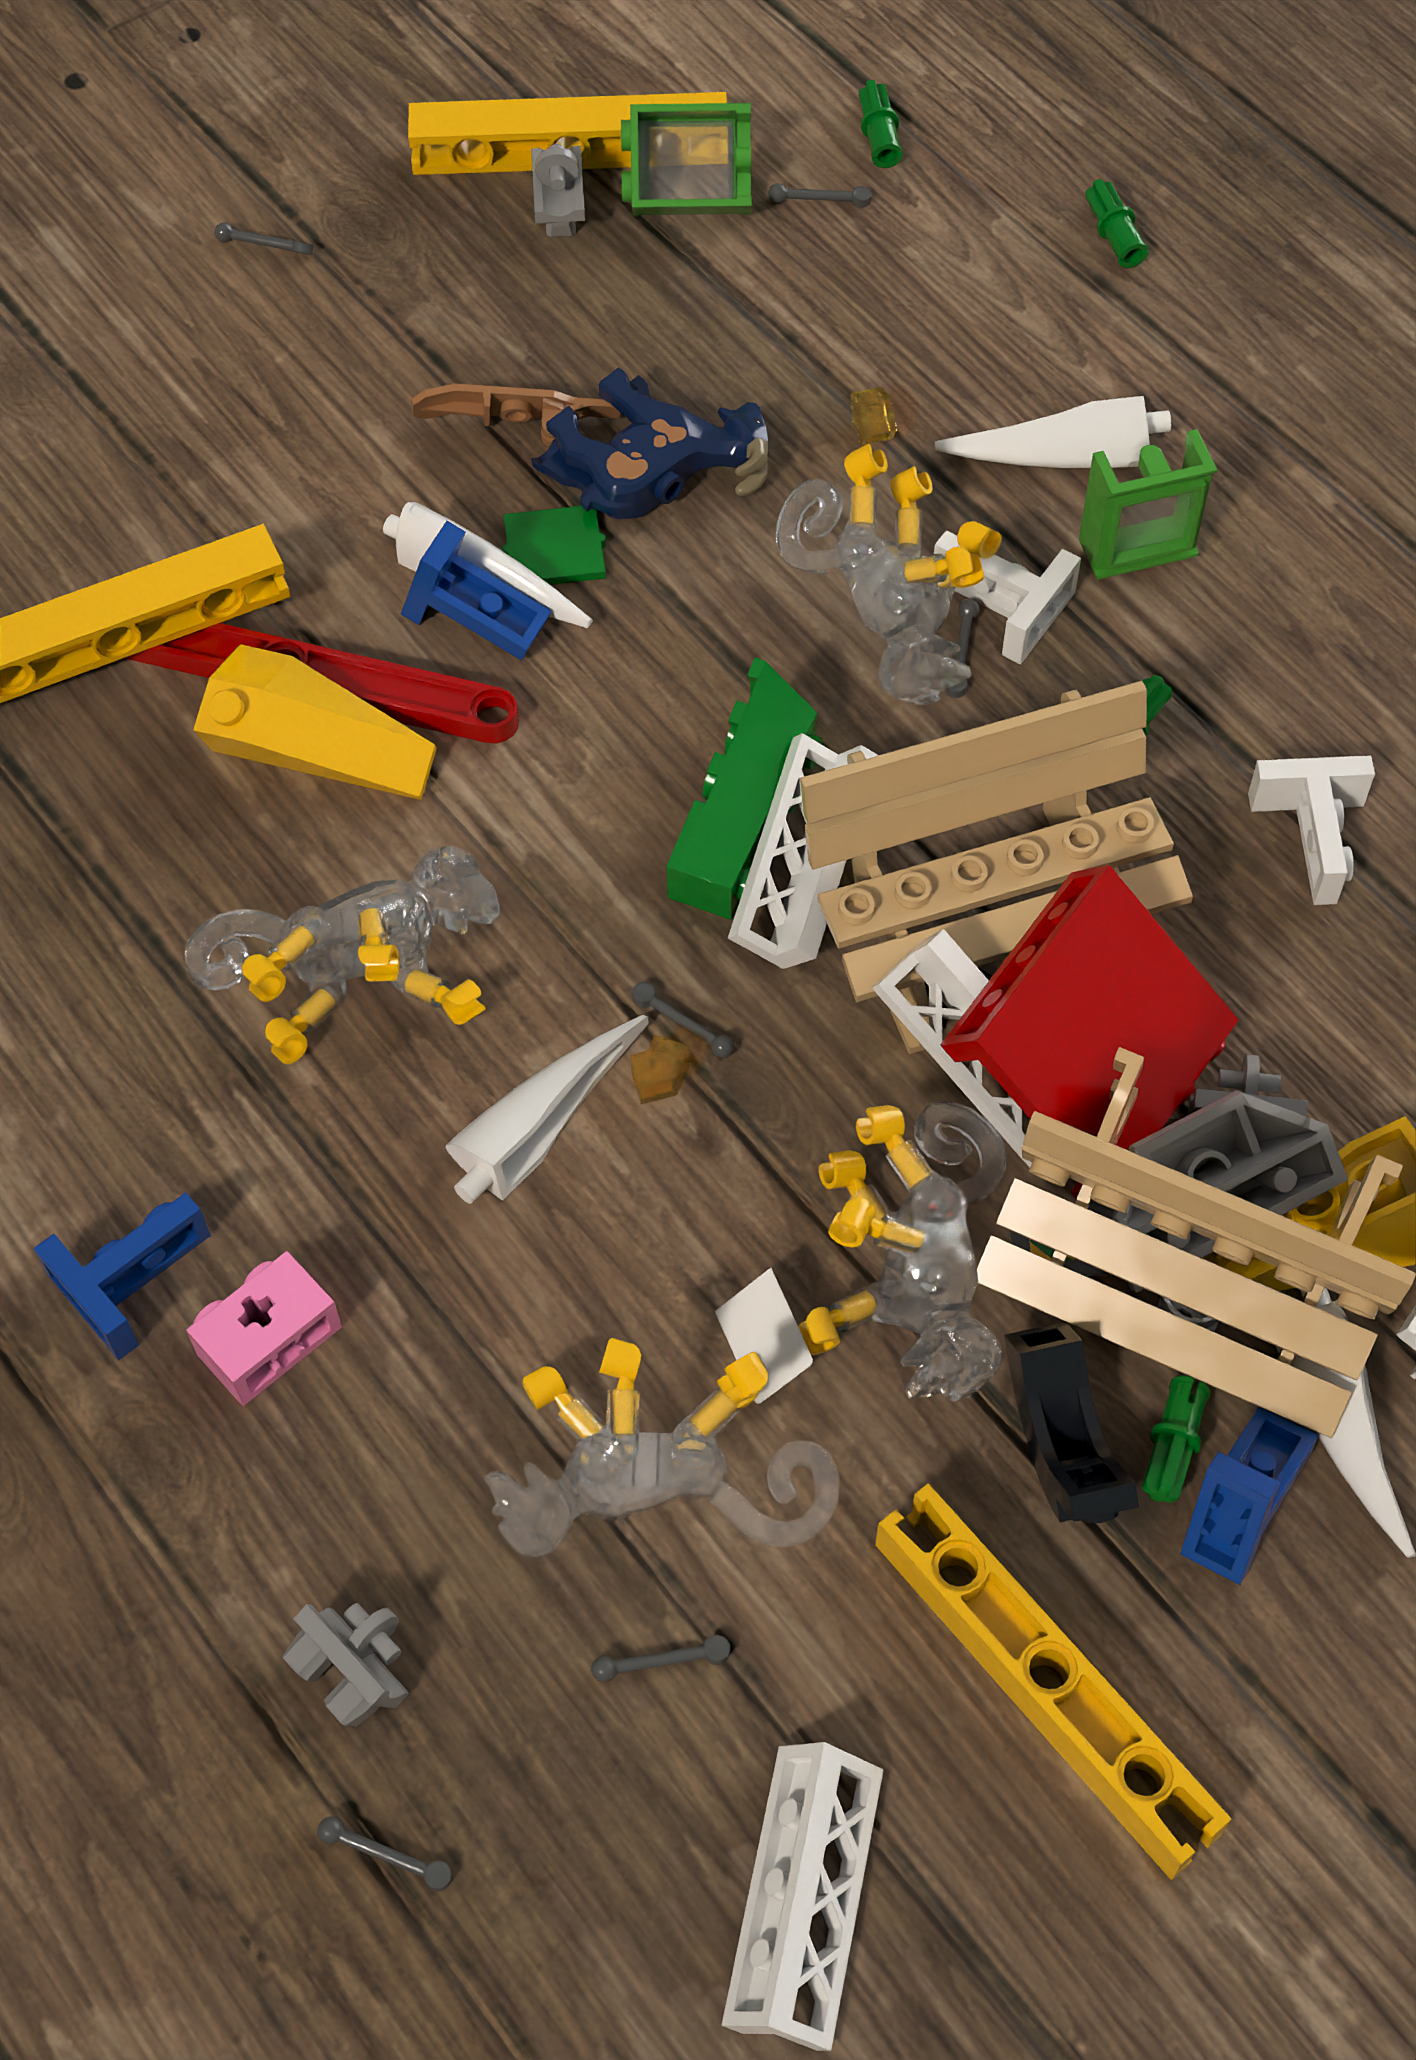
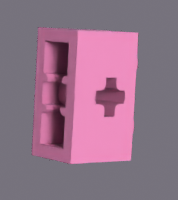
(250, 1356)

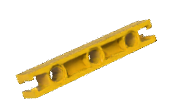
(500, 133)
(139, 610)
(1081, 1718)

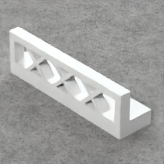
(799, 919)
(957, 983)
(792, 1886)

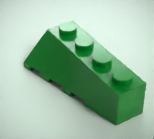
(723, 833)

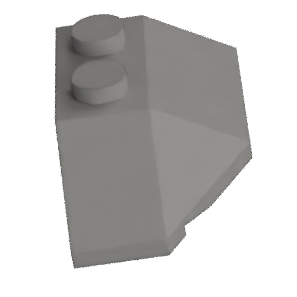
(1246, 1151)

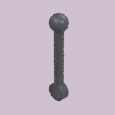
(859, 196)
(224, 232)
(968, 611)
(645, 996)
(715, 1651)
(436, 1874)

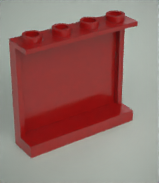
(1078, 988)

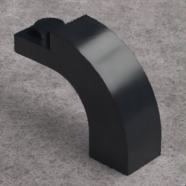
(1063, 1427)

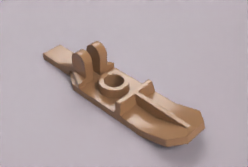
(508, 402)

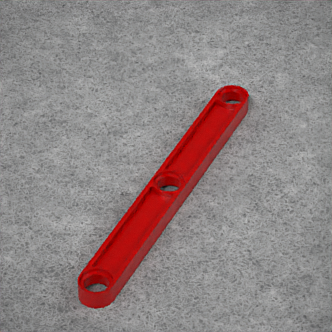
(397, 690)

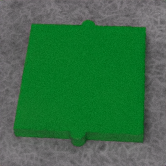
(557, 543)

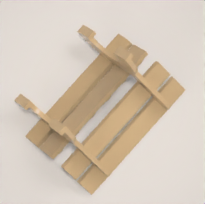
(967, 779)
(1240, 1232)

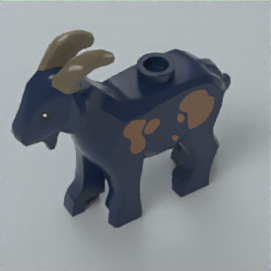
(654, 453)

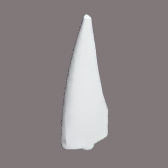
(1068, 438)
(420, 526)
(523, 1125)
(1356, 1443)

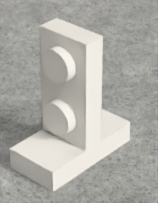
(1021, 596)
(1319, 794)

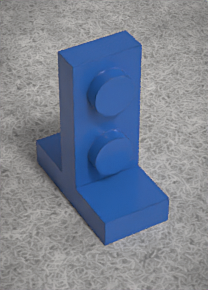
(472, 597)
(123, 1268)
(1245, 1492)

